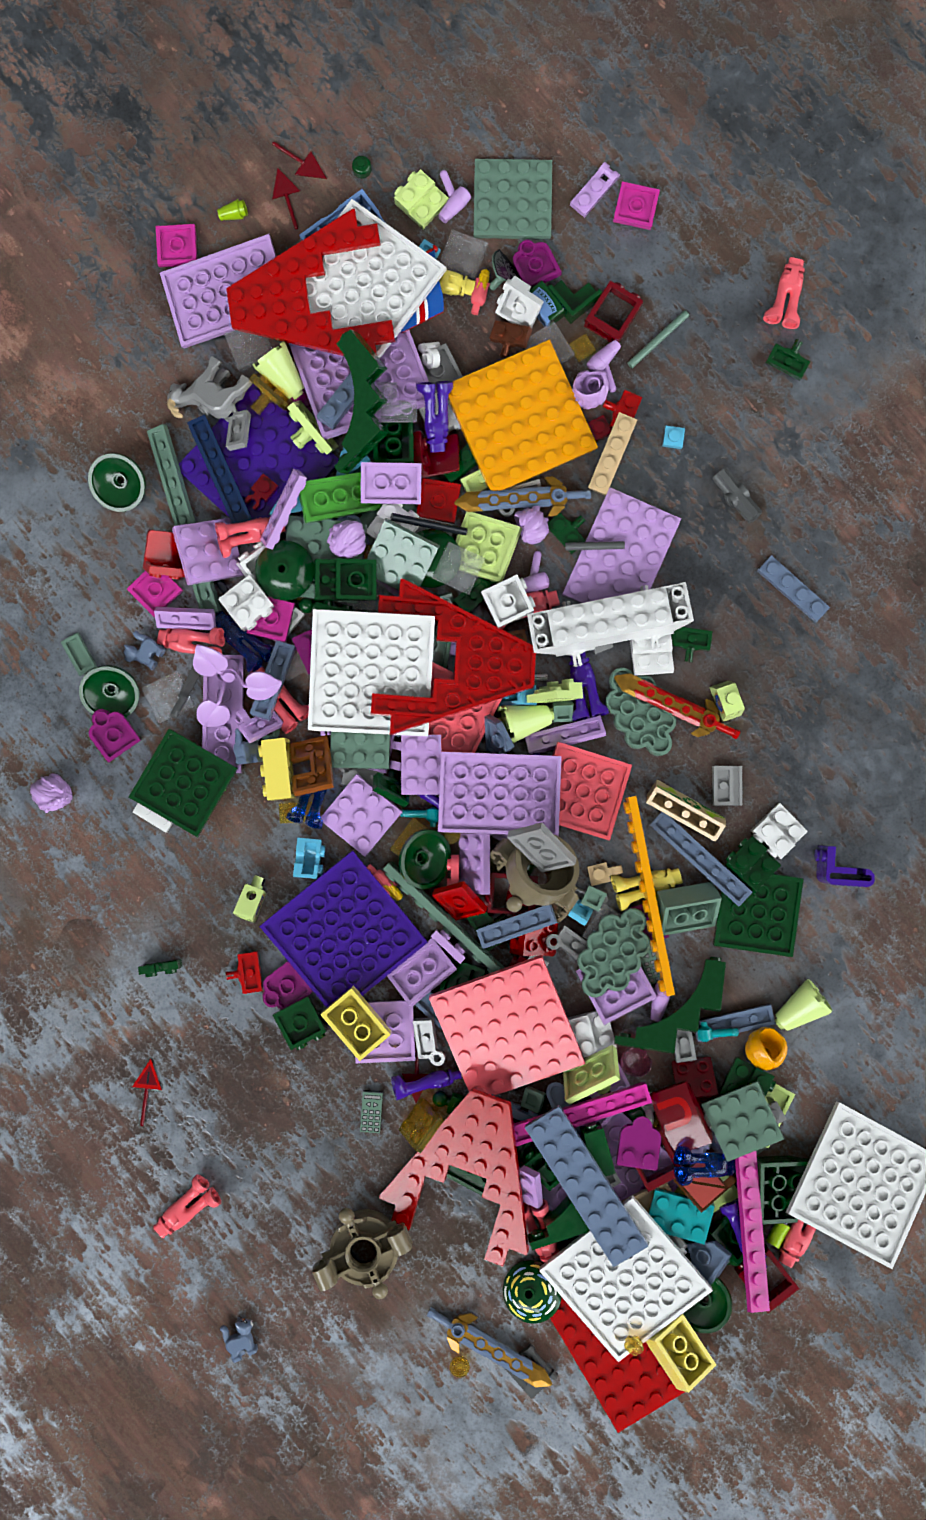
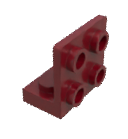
(436, 462)
(699, 1076)

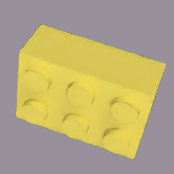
(276, 769)
(356, 1023)
(681, 1354)

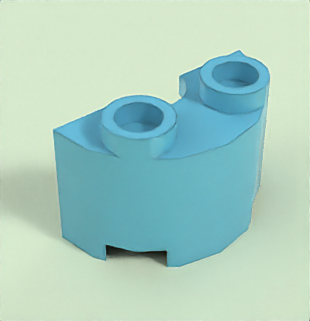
(309, 858)

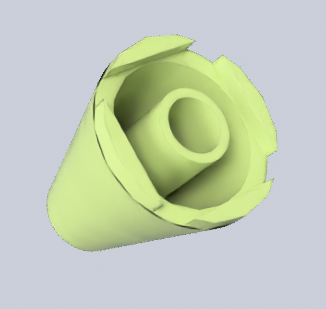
(281, 371)
(525, 719)
(803, 1007)

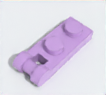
(594, 190)

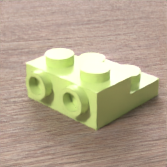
(420, 198)
(557, 692)

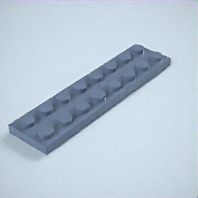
(586, 1186)

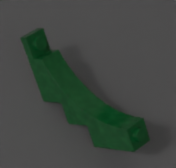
(365, 429)
(663, 1034)
(564, 1219)

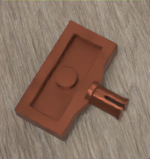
(510, 336)

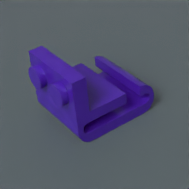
(825, 860)

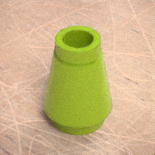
(233, 211)

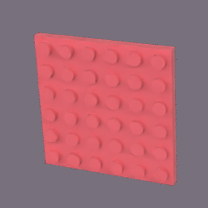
(507, 1028)

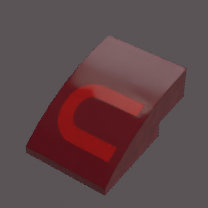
(681, 1117)

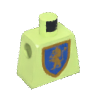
(727, 700)
(247, 908)

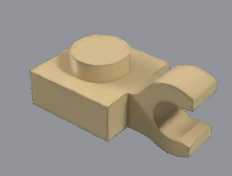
(601, 874)

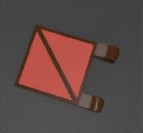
(706, 1190)

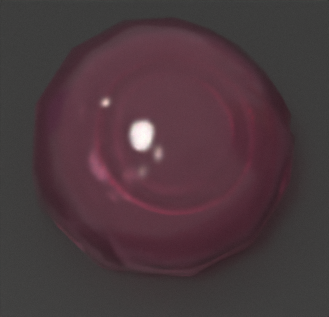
(636, 1062)

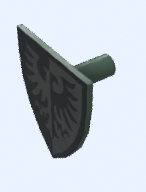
(502, 268)

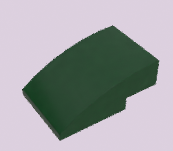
(345, 579)

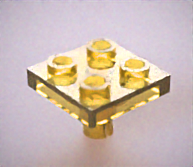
(268, 395)
(421, 1125)

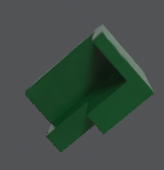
(577, 303)

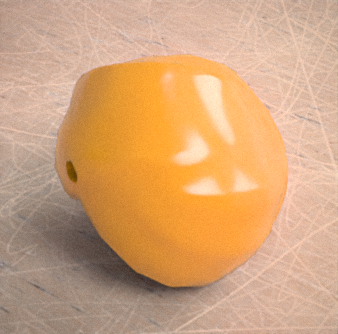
(766, 1048)

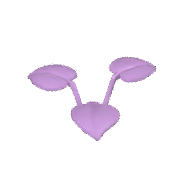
(207, 663)

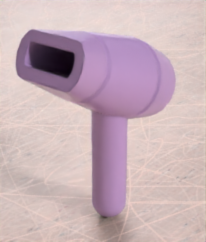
(457, 199)
(601, 361)
(536, 580)
(659, 1004)

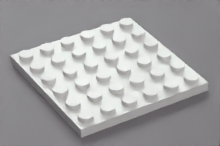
(374, 281)
(363, 656)
(862, 1185)
(633, 1296)

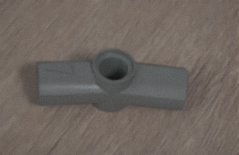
(737, 495)

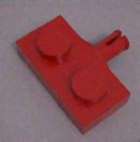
(626, 405)
(248, 972)

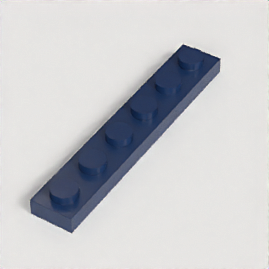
(219, 470)

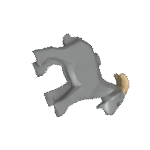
(208, 393)

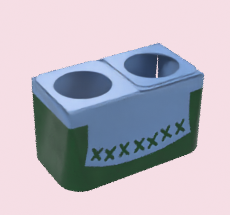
(551, 308)

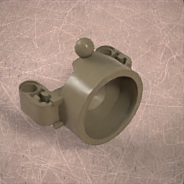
(558, 890)
(387, 1236)

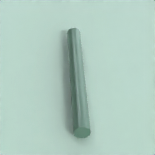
(658, 339)

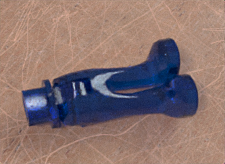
(234, 635)
(313, 817)
(715, 1165)

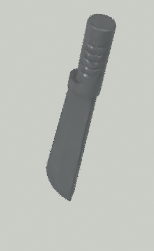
(185, 691)

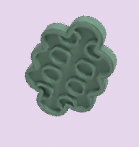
(639, 720)
(613, 952)

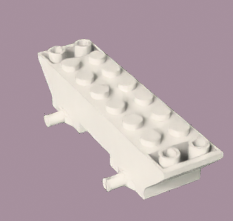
(611, 620)

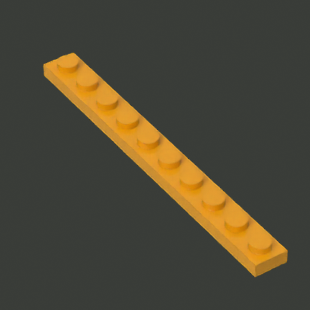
(650, 904)

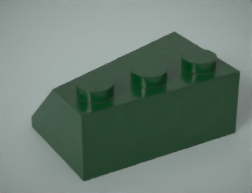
(777, 1185)

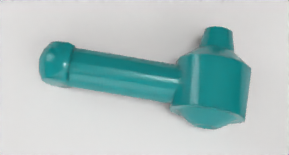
(430, 814)
(706, 1033)

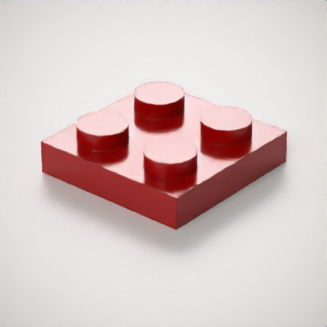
(438, 500)
(459, 900)

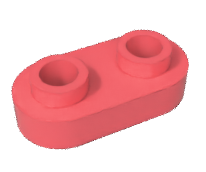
(453, 866)

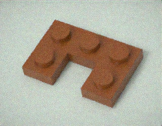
(321, 774)

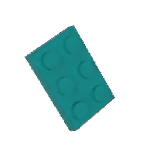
(680, 1216)

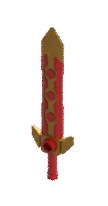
(705, 719)

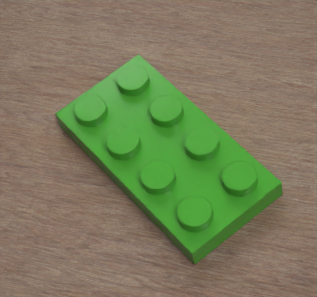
(333, 498)

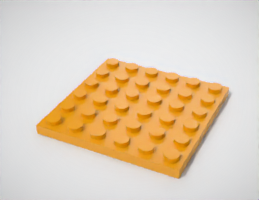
(520, 417)

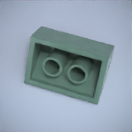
(688, 907)

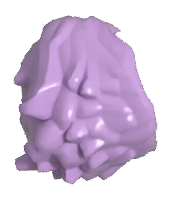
(590, 388)
(533, 524)
(347, 539)
(51, 793)

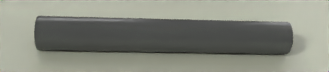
(595, 545)

